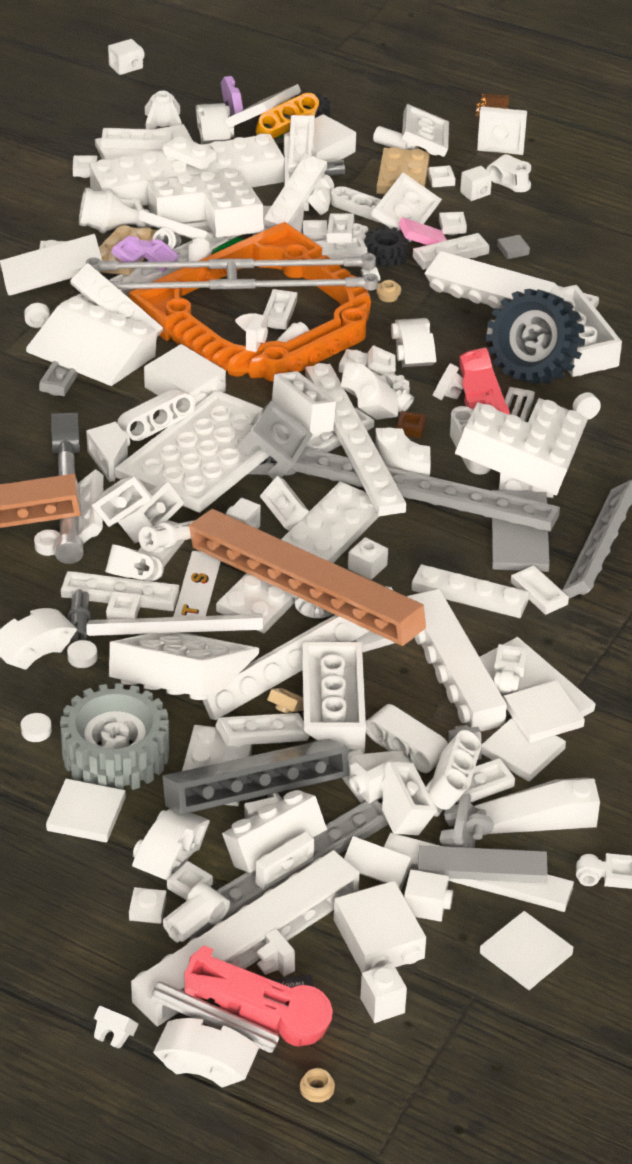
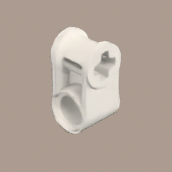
(509, 171)
(131, 563)

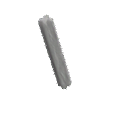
(213, 1015)

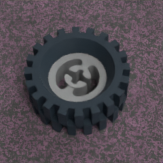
(521, 321)

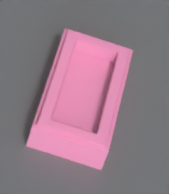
(420, 232)

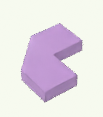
(231, 95)
(133, 250)

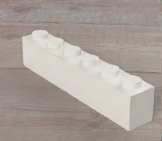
(481, 281)
(459, 665)

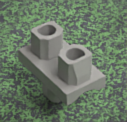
(469, 824)

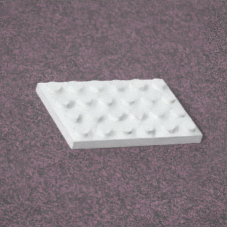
(199, 452)

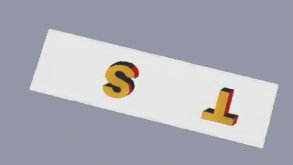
(197, 585)

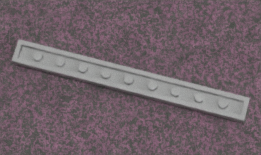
(437, 491)

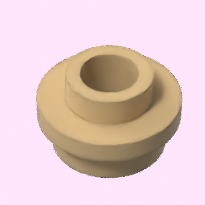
(388, 291)
(317, 1078)

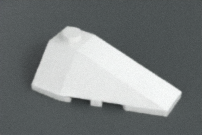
(546, 807)

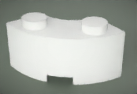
(212, 123)
(414, 342)
(372, 391)
(402, 453)
(34, 636)
(169, 843)
(205, 1051)

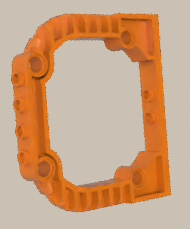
(271, 357)

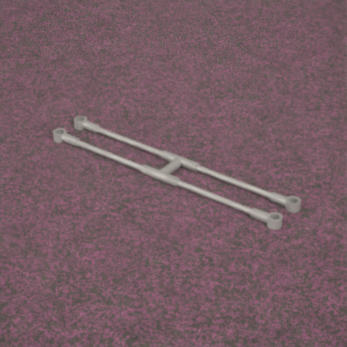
(366, 261)

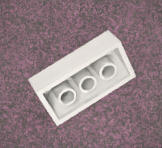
(334, 692)

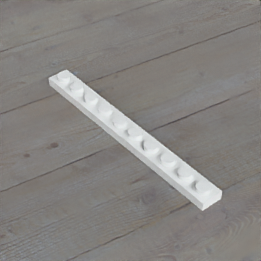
(358, 444)

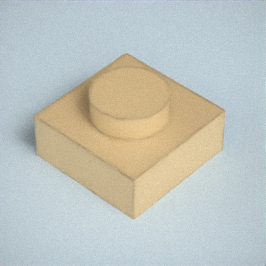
(286, 701)

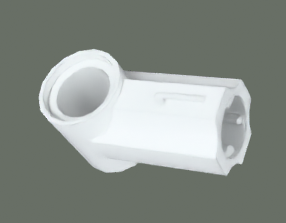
(201, 907)

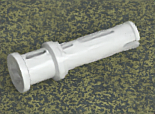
(163, 535)

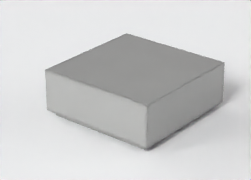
(513, 247)

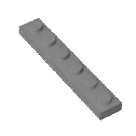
(599, 541)

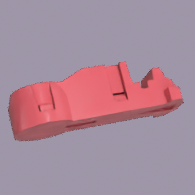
(480, 380)
(295, 1013)

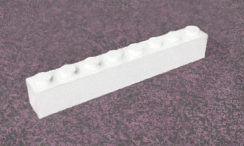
(236, 940)

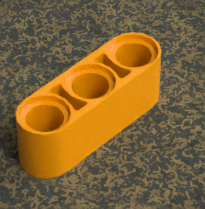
(278, 122)

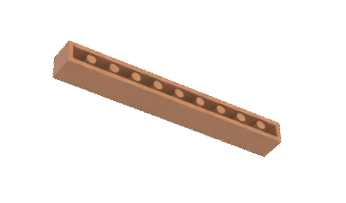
(309, 577)

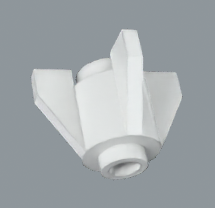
(162, 110)

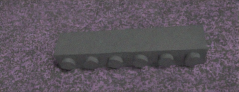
(255, 776)

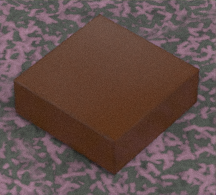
(412, 424)

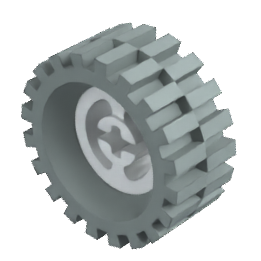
(115, 719)

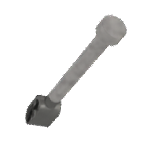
(66, 443)

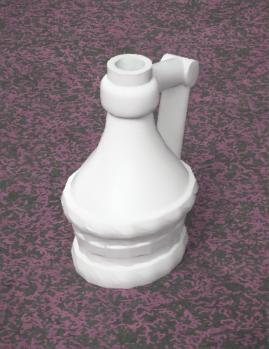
(107, 211)

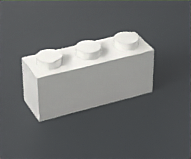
(304, 402)
(272, 828)

